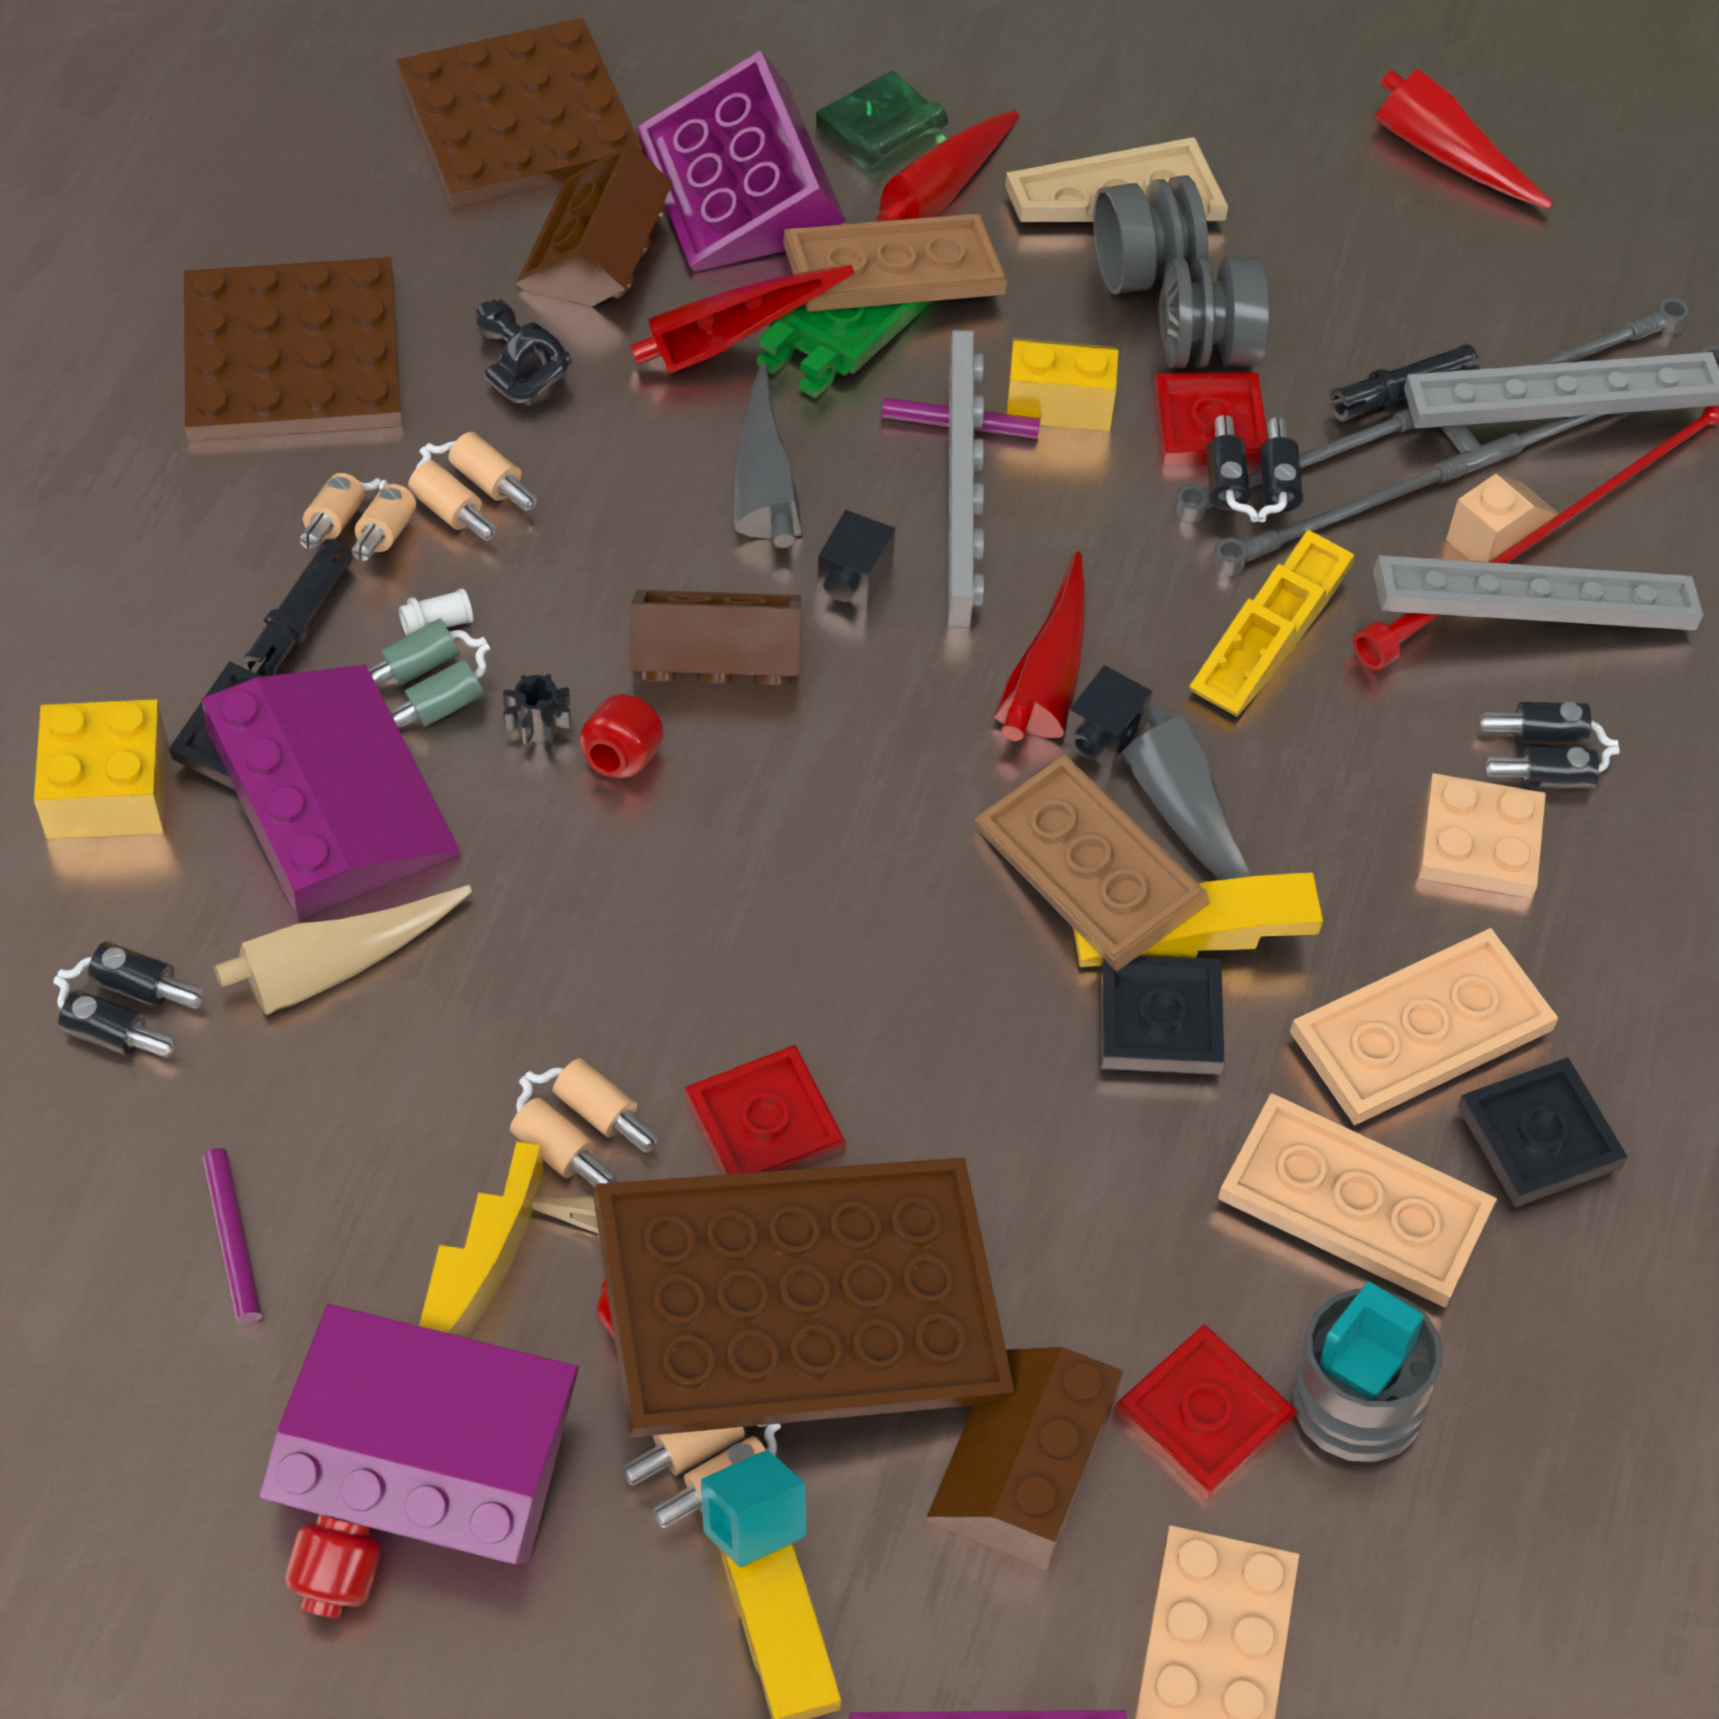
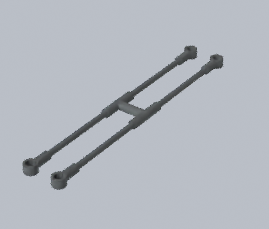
(1668, 318)

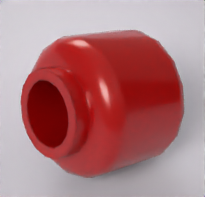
(621, 736)
(332, 1565)

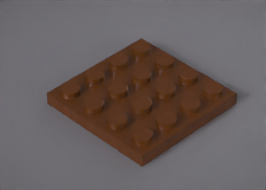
(515, 110)
(290, 349)

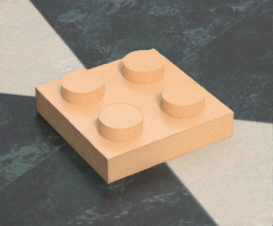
(1482, 836)

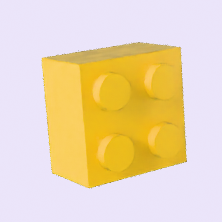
(101, 769)

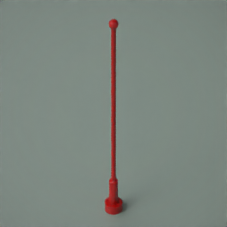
(1379, 644)

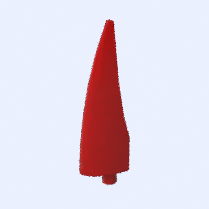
(1439, 127)
(939, 175)
(721, 320)
(1046, 677)

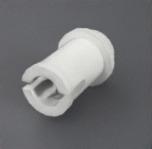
(451, 608)

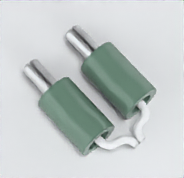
(444, 690)

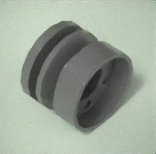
(1143, 231)
(1209, 312)
(1345, 1420)

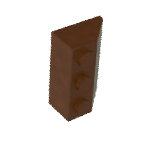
(597, 229)
(715, 635)
(1028, 1454)

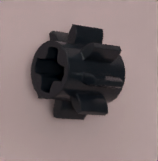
(537, 708)

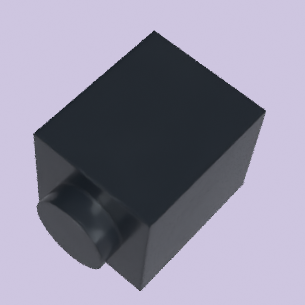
(855, 559)

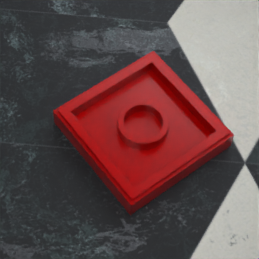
(1193, 401)
(765, 1116)
(1205, 1411)

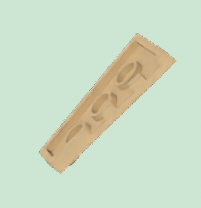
(1069, 188)

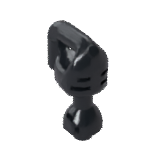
(528, 354)

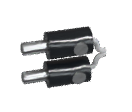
(1278, 468)
(1550, 766)
(113, 1024)

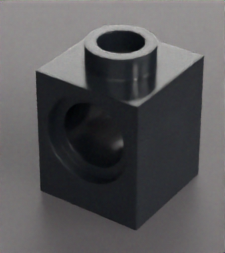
(1107, 716)

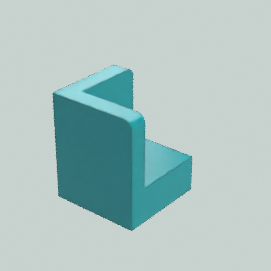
(1371, 1341)
(753, 1508)

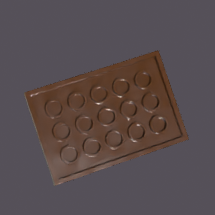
(799, 1295)

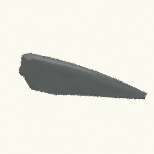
(763, 481)
(1180, 785)

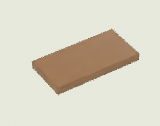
(899, 260)
(1091, 862)

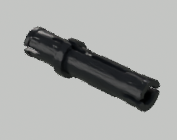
(1386, 388)
(286, 626)

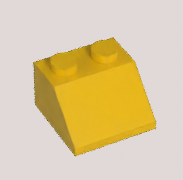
(1063, 383)

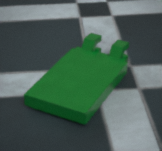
(833, 340)

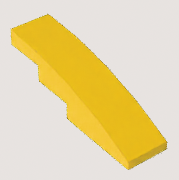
(1272, 623)
(1236, 917)
(471, 1276)
(783, 1635)

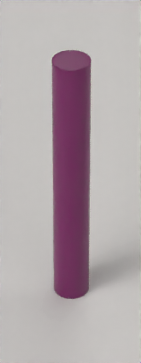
(939, 416)
(232, 1236)

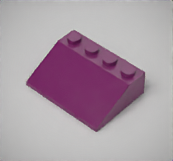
(739, 167)
(327, 784)
(421, 1434)

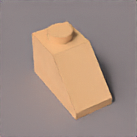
(1496, 518)

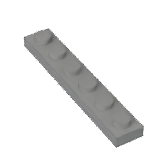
(1563, 390)
(965, 497)
(1537, 593)

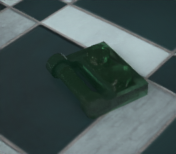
(872, 111)

